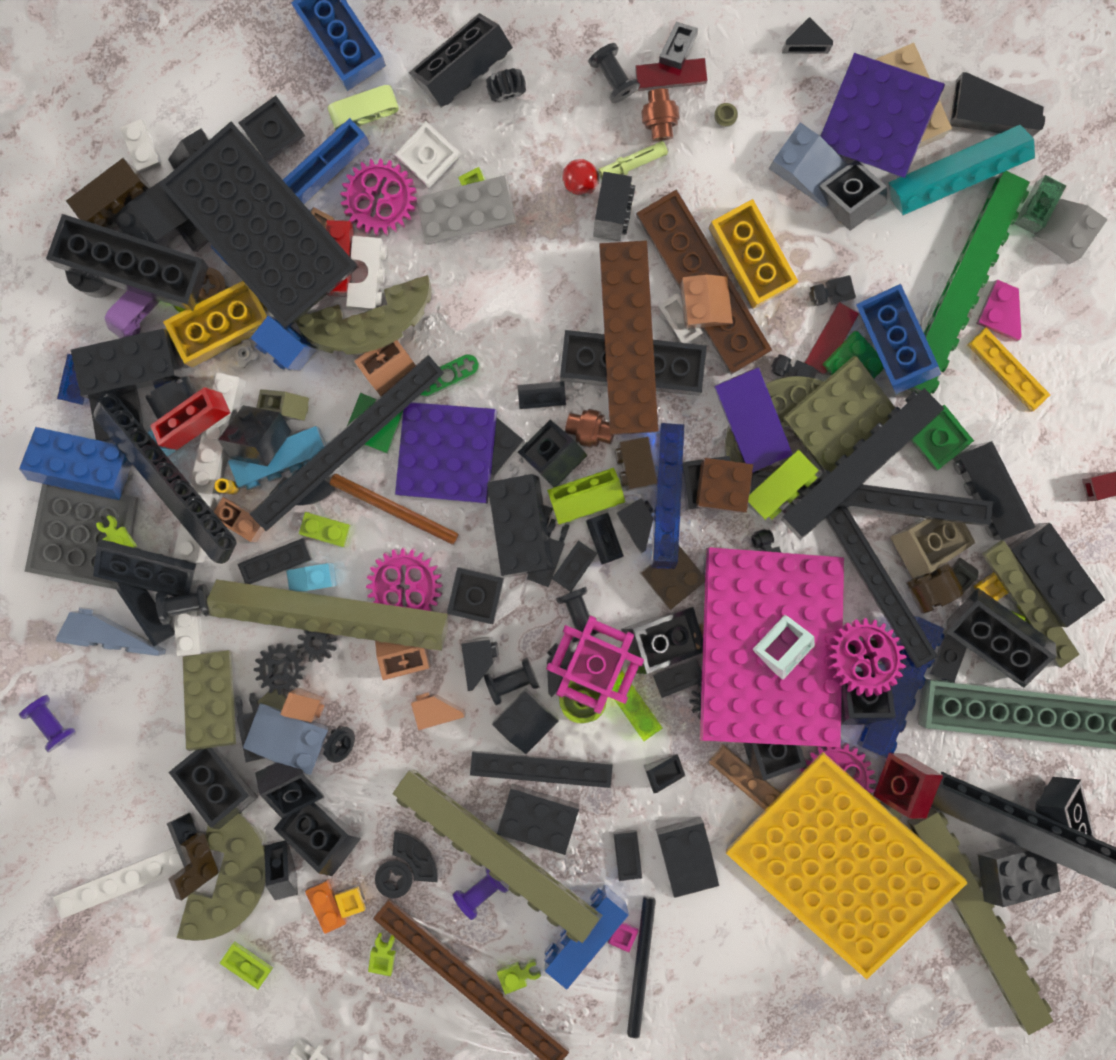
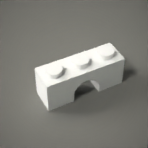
(367, 294)

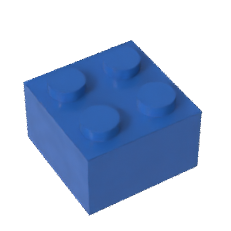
(284, 345)

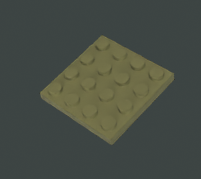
(839, 414)

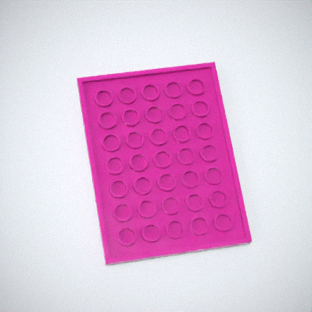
(742, 603)

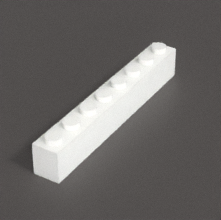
(210, 463)

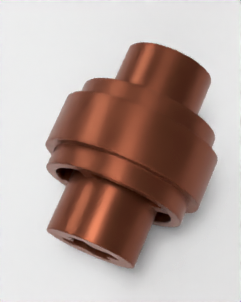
(660, 114)
(589, 428)

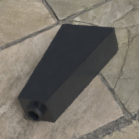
(992, 108)

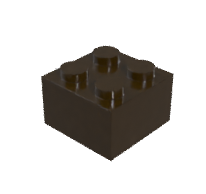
(636, 464)
(674, 584)

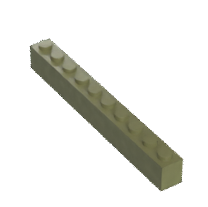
(328, 614)
(497, 855)
(986, 928)

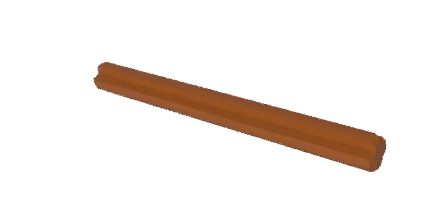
(393, 508)

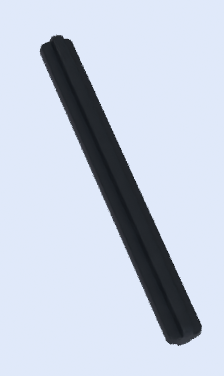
(641, 967)

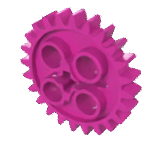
(358, 192)
(426, 586)
(846, 662)
(847, 758)

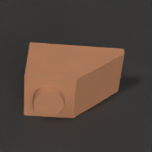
(303, 705)
(434, 710)

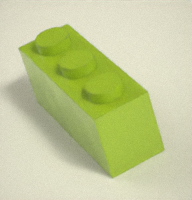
(783, 485)
(586, 496)

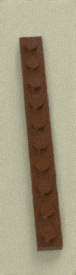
(470, 982)

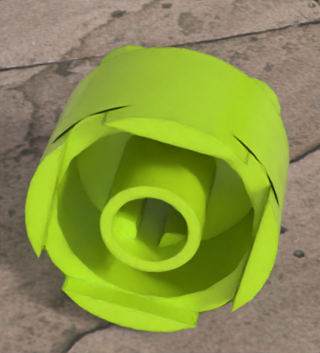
(579, 712)

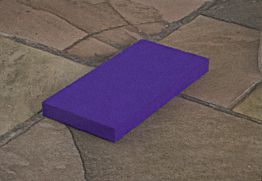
(753, 419)

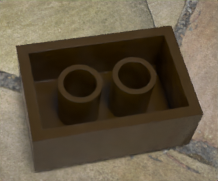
(108, 194)

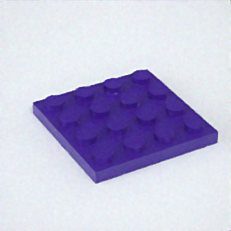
(881, 114)
(446, 452)

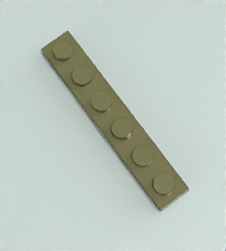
(1029, 600)

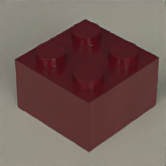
(907, 785)

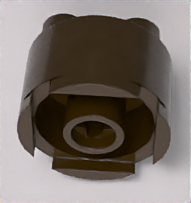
(935, 589)

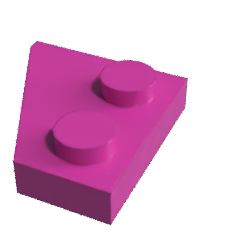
(1002, 311)

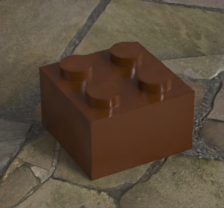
(724, 485)

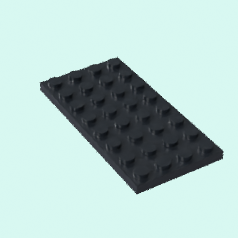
(258, 225)

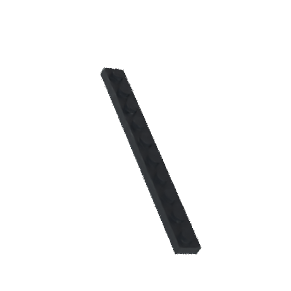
(346, 443)
(907, 502)

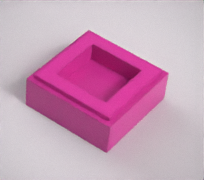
(624, 937)

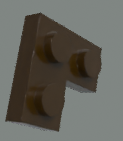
(199, 868)

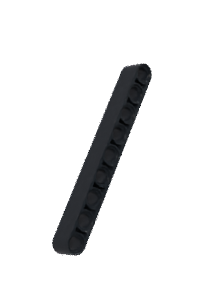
(164, 478)

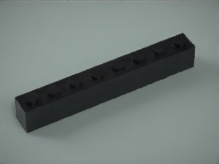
(862, 463)
(1027, 829)

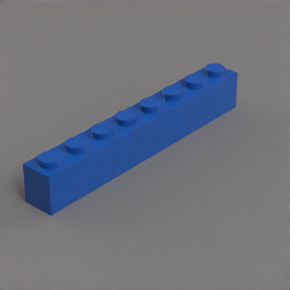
(324, 162)

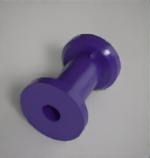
(47, 723)
(478, 894)

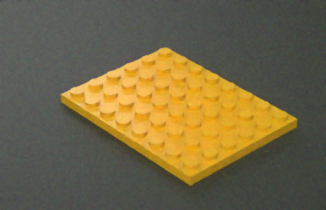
(845, 866)

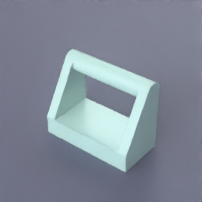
(793, 655)

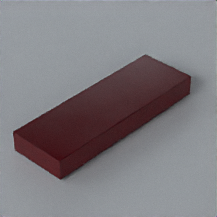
(662, 76)
(831, 336)

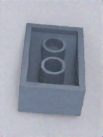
(807, 162)
(285, 738)

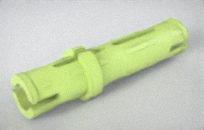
(642, 157)

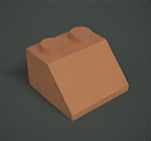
(705, 301)

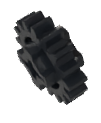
(287, 674)

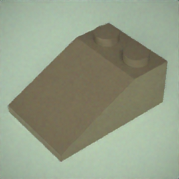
(931, 544)

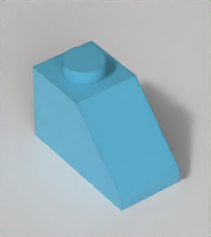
(311, 577)

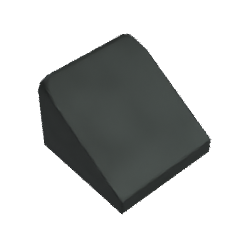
(965, 573)

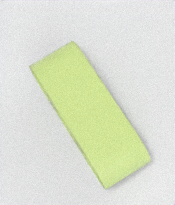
(364, 107)

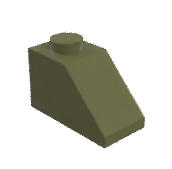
(289, 404)

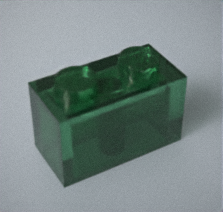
(1040, 204)

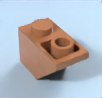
(238, 520)

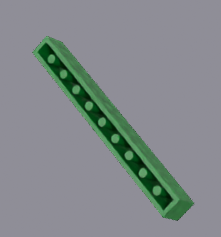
(972, 269)

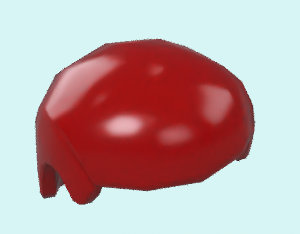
(580, 177)

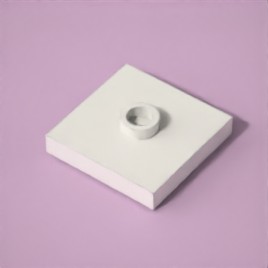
(427, 154)

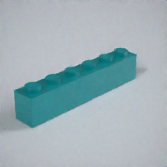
(962, 169)

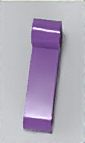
(128, 312)

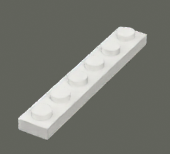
(118, 882)

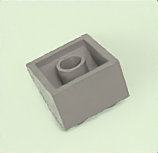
(1070, 230)

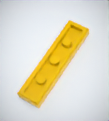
(1008, 369)

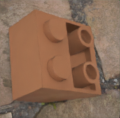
(385, 366)
(400, 660)

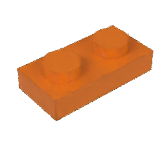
(325, 906)

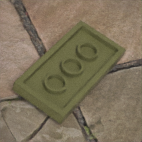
(209, 700)

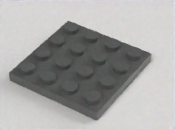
(67, 533)

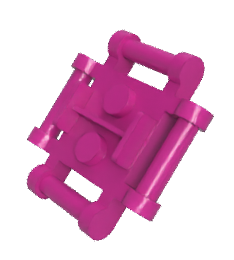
(595, 664)

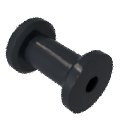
(613, 72)
(182, 604)
(577, 609)
(511, 681)

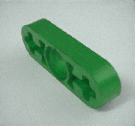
(466, 374)

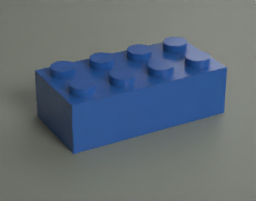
(340, 39)
(898, 339)
(75, 463)
(569, 958)

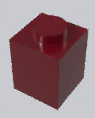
(1100, 486)

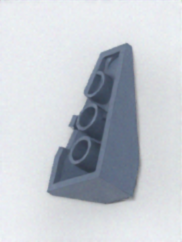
(88, 629)

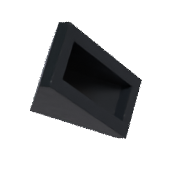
(808, 40)
(664, 772)

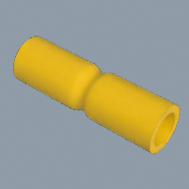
(226, 486)

